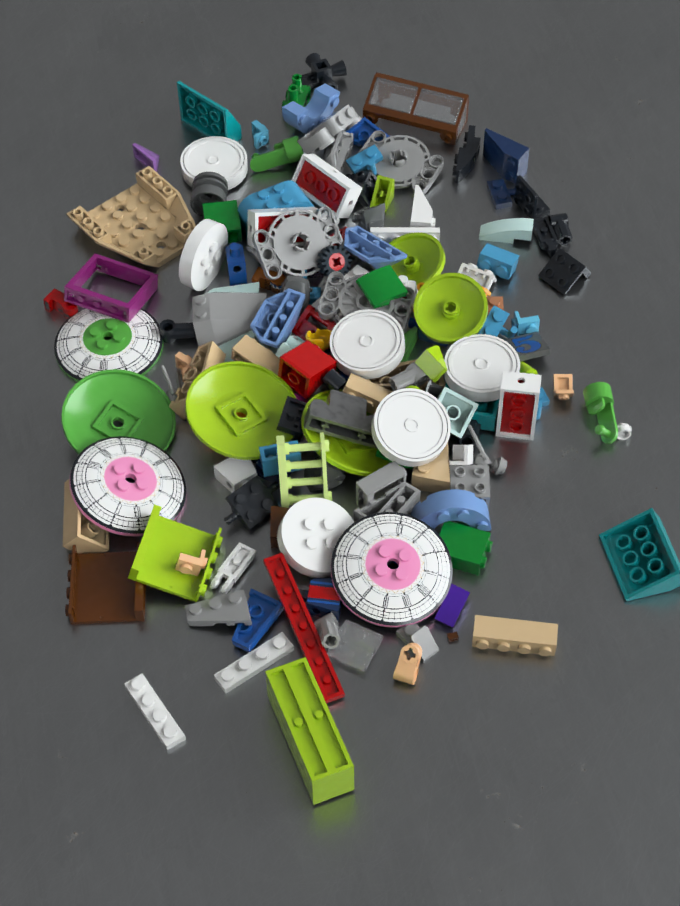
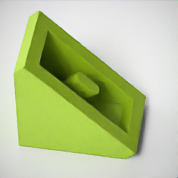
(383, 191)
(432, 363)

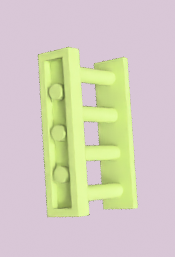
(286, 466)

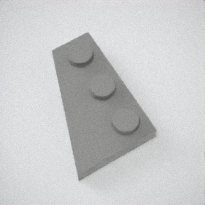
(226, 609)

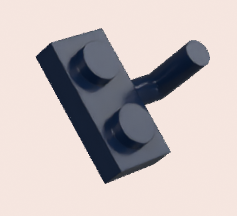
(500, 194)

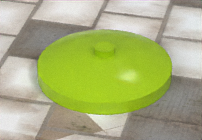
(424, 257)
(450, 307)

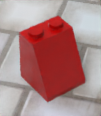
(305, 367)

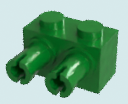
(297, 92)

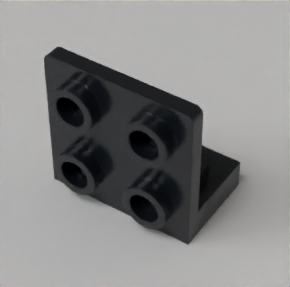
(367, 181)
(529, 200)
(563, 271)
(291, 418)

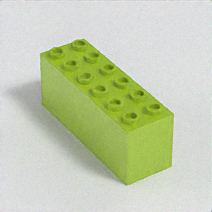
(310, 730)

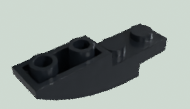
(467, 155)

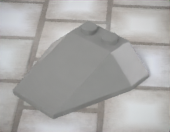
(224, 315)

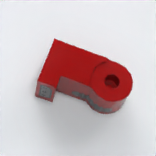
(55, 301)

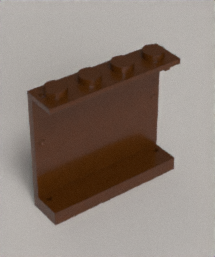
(102, 588)

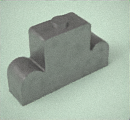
(341, 417)

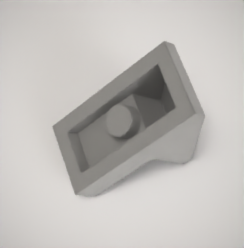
(421, 636)

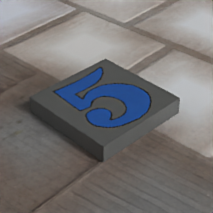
(529, 346)

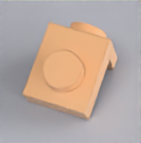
(183, 363)
(563, 386)
(190, 564)

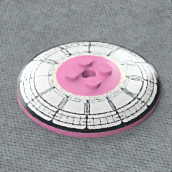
(111, 501)
(386, 594)

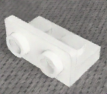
(484, 278)

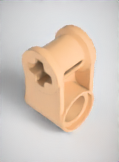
(408, 667)

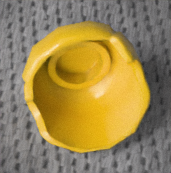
(320, 338)

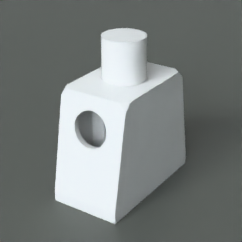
(234, 473)

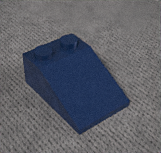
(505, 155)

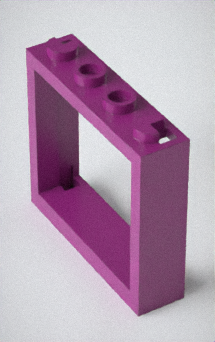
(104, 304)

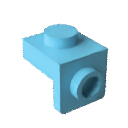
(260, 134)
(525, 325)

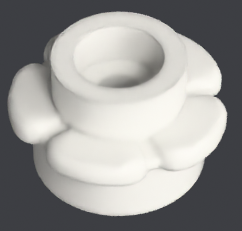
(624, 431)

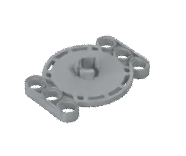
(412, 162)
(285, 234)
(351, 299)

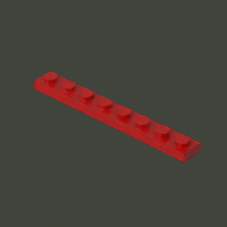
(303, 627)

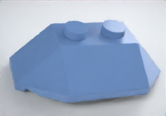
(371, 248)
(277, 317)

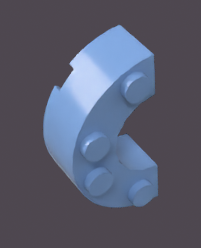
(317, 110)
(453, 506)

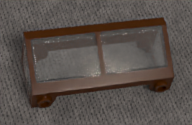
(417, 106)

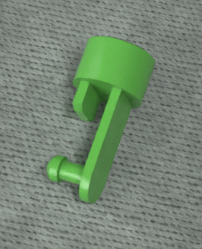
(284, 152)
(600, 401)

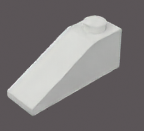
(421, 211)

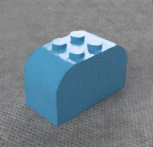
(282, 195)

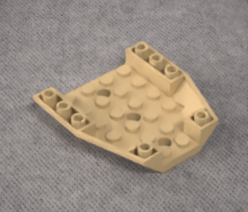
(146, 205)

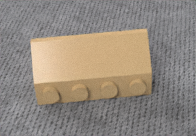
(80, 530)

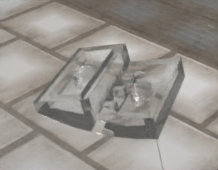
(356, 645)

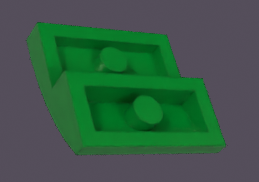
(381, 286)

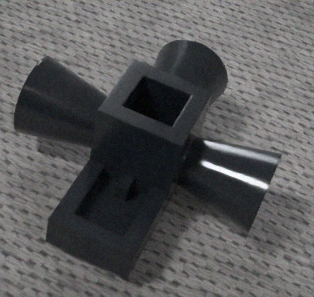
(322, 72)

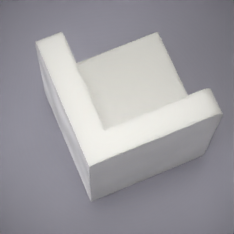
(462, 455)

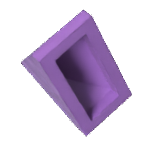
(146, 156)

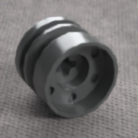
(207, 188)

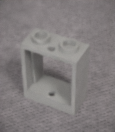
(378, 483)

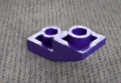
(452, 606)

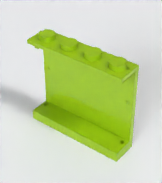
(159, 553)

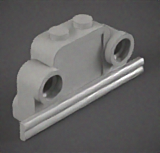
(324, 133)

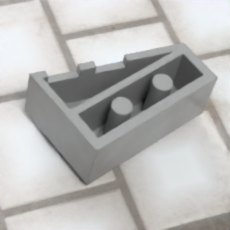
(398, 499)

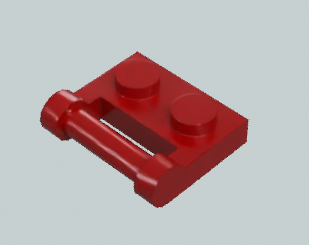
(304, 325)

